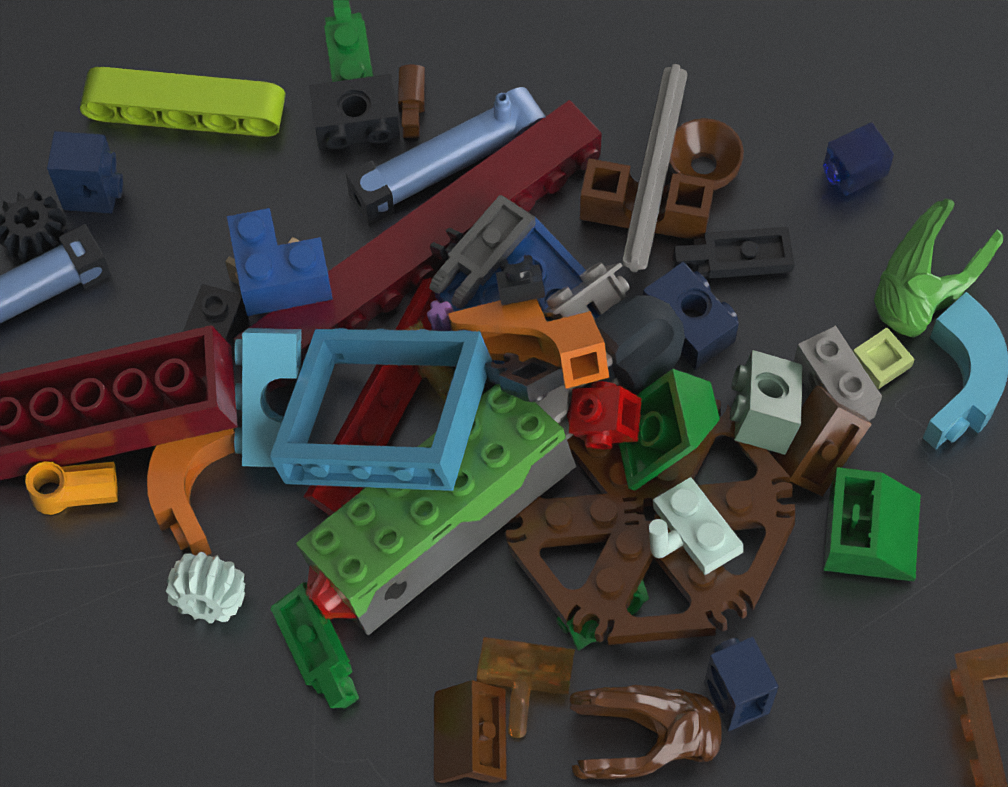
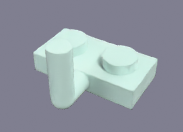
(694, 526)

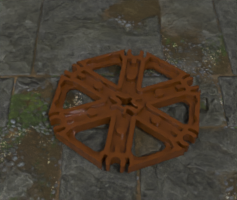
(627, 554)

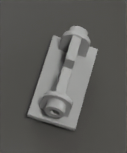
(598, 287)

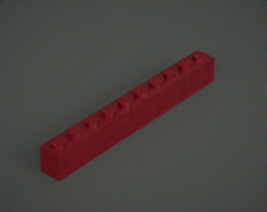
(401, 257)

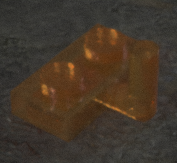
(525, 669)

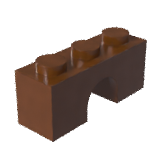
(611, 192)

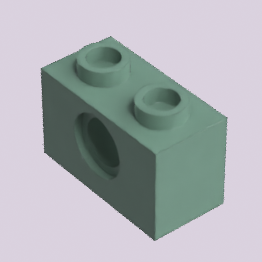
(767, 401)

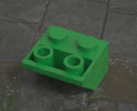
(871, 526)

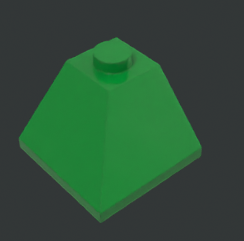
(673, 422)

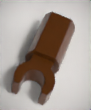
(411, 98)

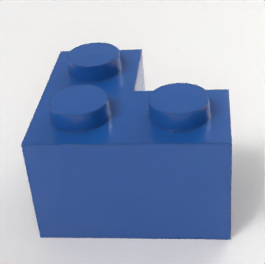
(275, 274)

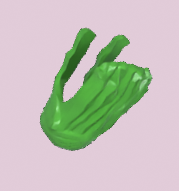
(908, 289)

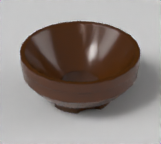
(710, 140)

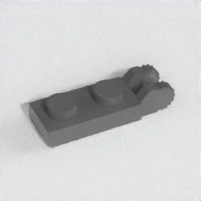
(483, 249)

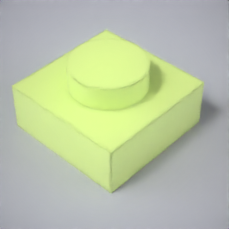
(883, 357)

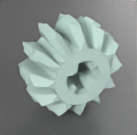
(205, 587)

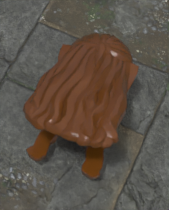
(683, 720)

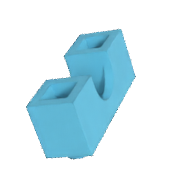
(263, 357)

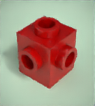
(604, 415)

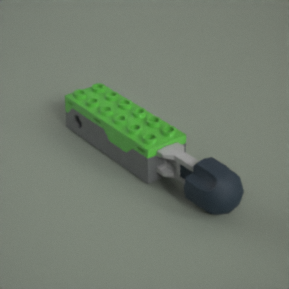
(400, 541)

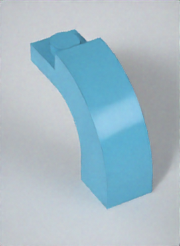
(981, 354)

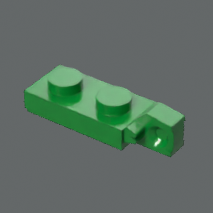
(347, 44)
(315, 647)

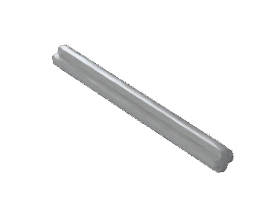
(654, 169)

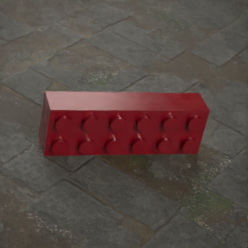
(116, 400)

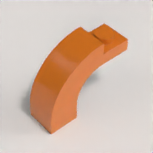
(170, 482)

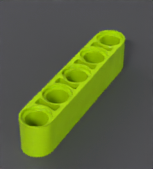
(182, 101)

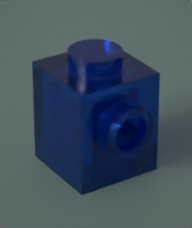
(857, 159)

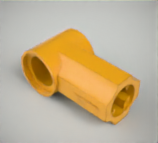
(77, 485)

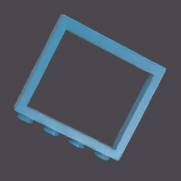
(382, 464)

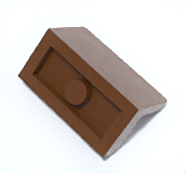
(822, 442)
(470, 732)

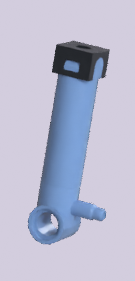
(381, 187)
(53, 272)

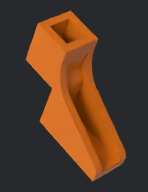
(522, 329)

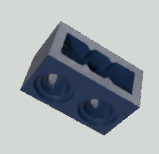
(740, 682)

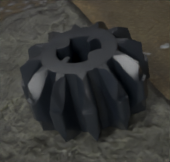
(31, 226)

